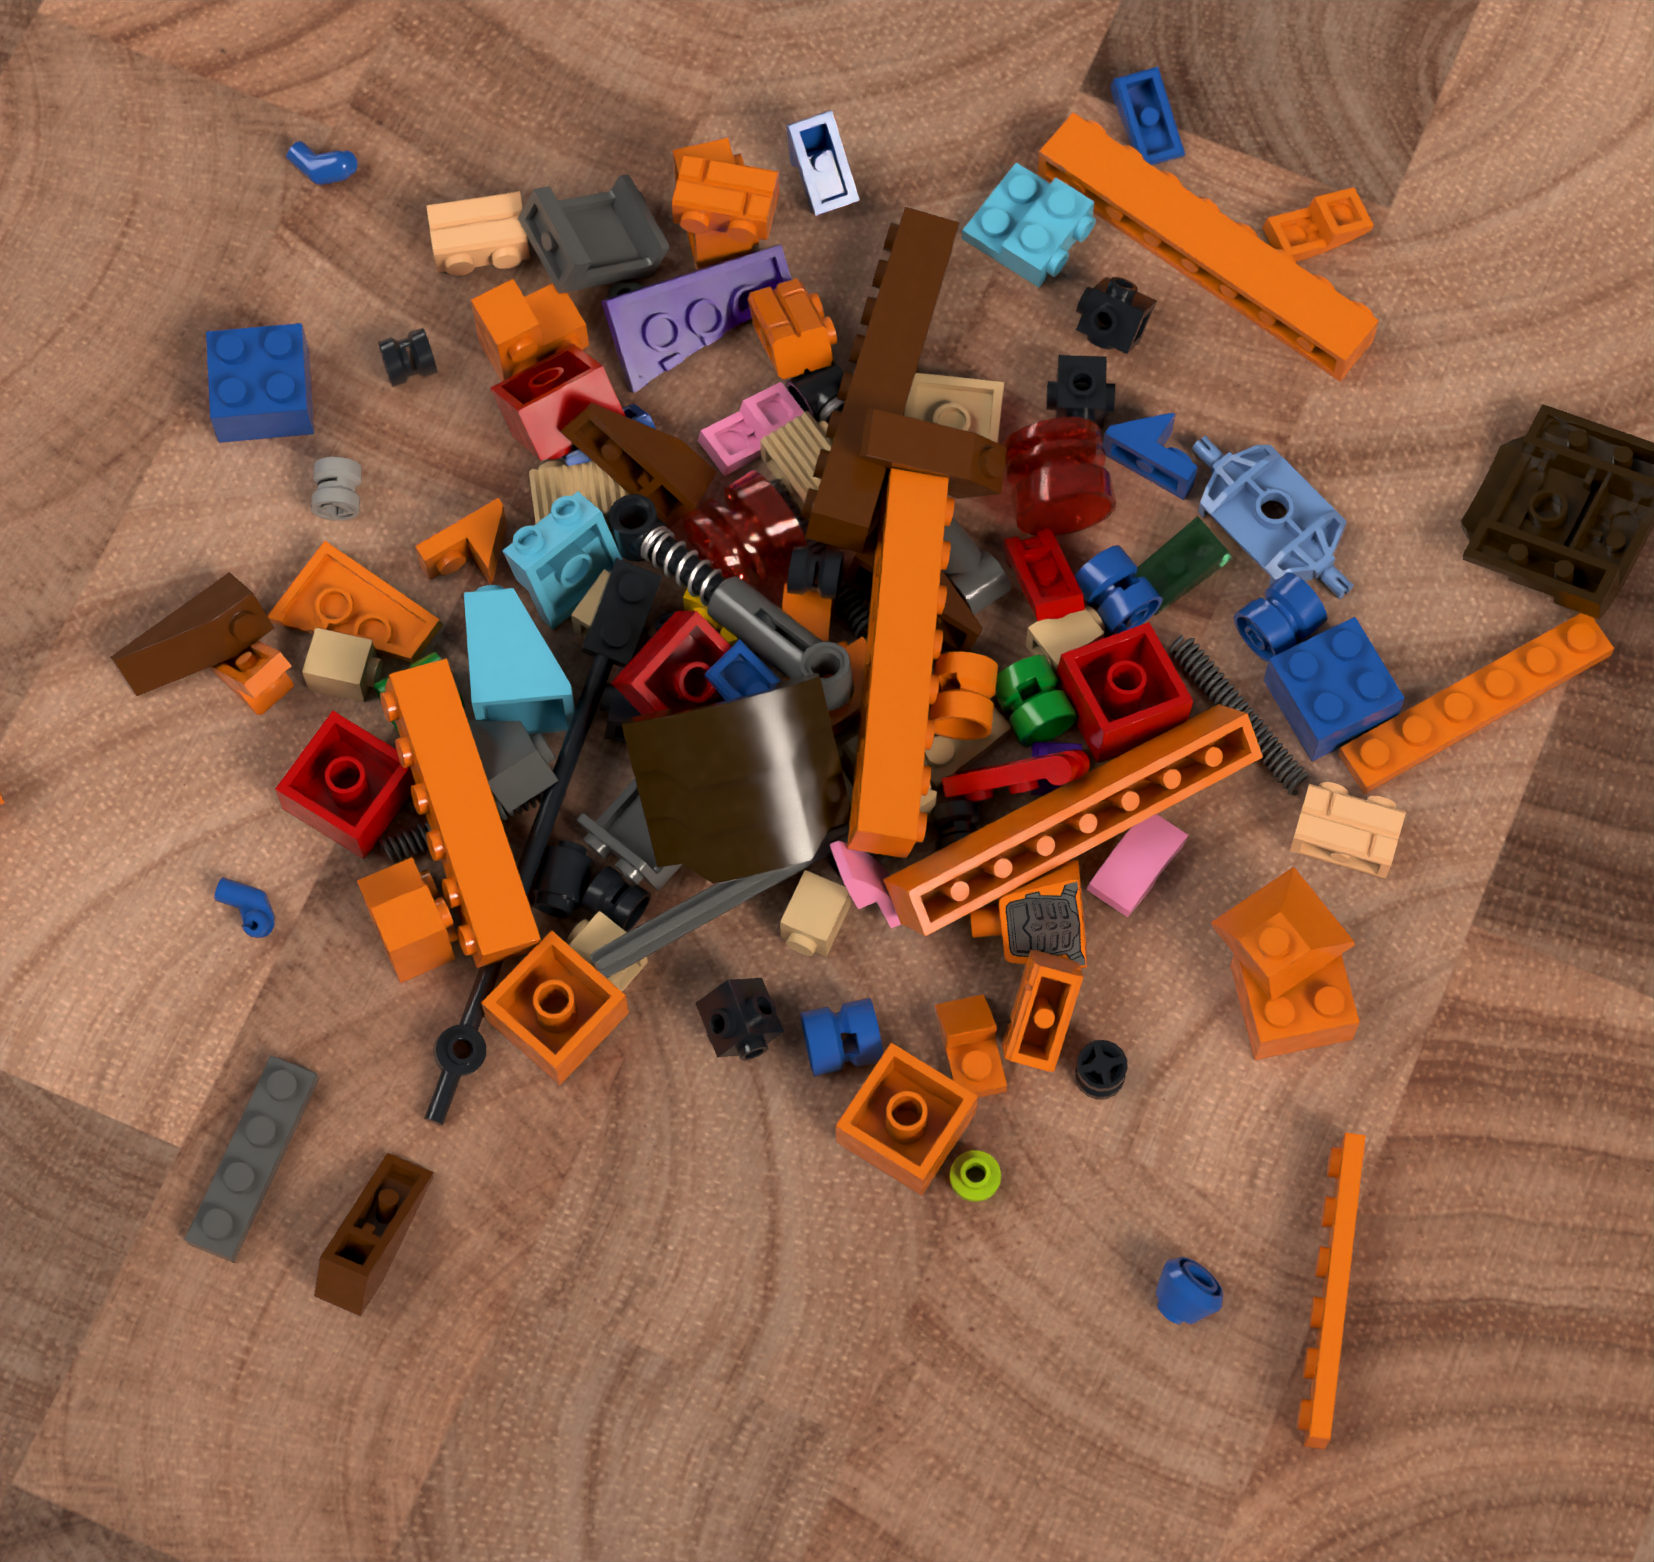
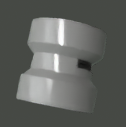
(336, 488)

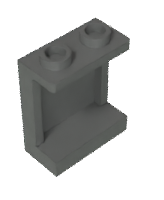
(594, 236)
(626, 836)

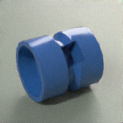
(1112, 585)
(1287, 612)
(823, 1038)

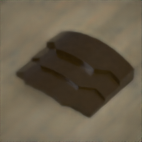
(1565, 510)
(740, 780)

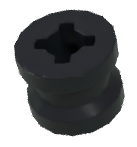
(1101, 1058)

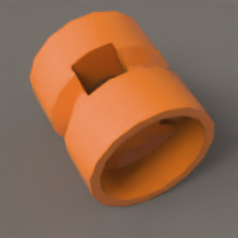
(964, 695)

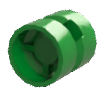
(1035, 705)

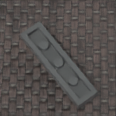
(252, 1159)

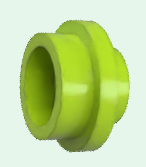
(970, 1190)

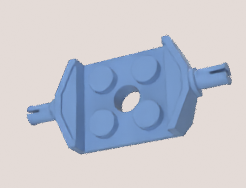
(1294, 544)

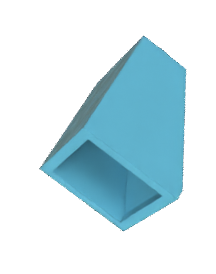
(512, 665)

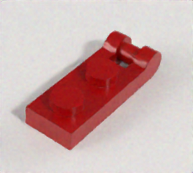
(1044, 575)
(1017, 775)

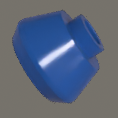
(1187, 1291)

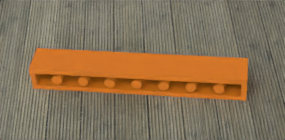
(1209, 246)
(899, 665)
(1072, 819)

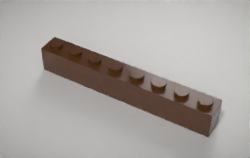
(883, 375)

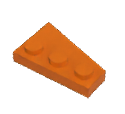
(353, 601)

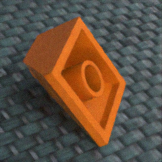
(1282, 933)

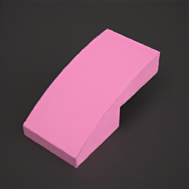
(737, 437)
(1137, 863)
(864, 880)

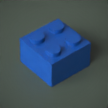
(259, 382)
(1333, 688)

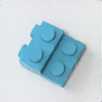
(1030, 224)
(562, 556)

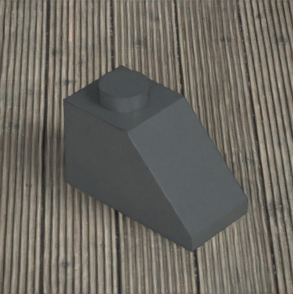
(513, 760)

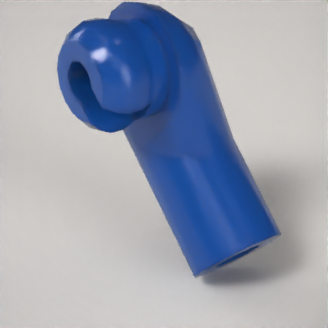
(324, 167)
(252, 903)

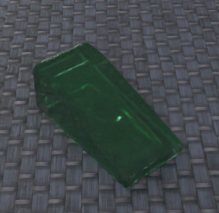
(1184, 562)

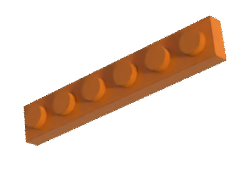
(1475, 701)
(1328, 1311)

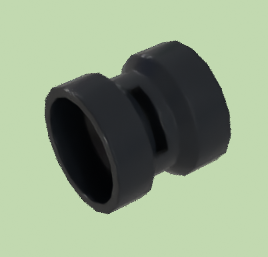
(397, 360)
(804, 572)
(955, 821)
(616, 899)

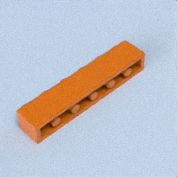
(460, 813)

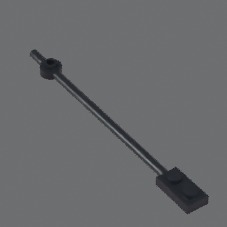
(612, 642)

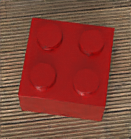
(549, 396)
(673, 666)
(1123, 691)
(346, 785)

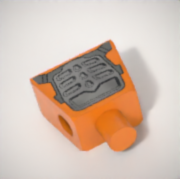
(1039, 917)

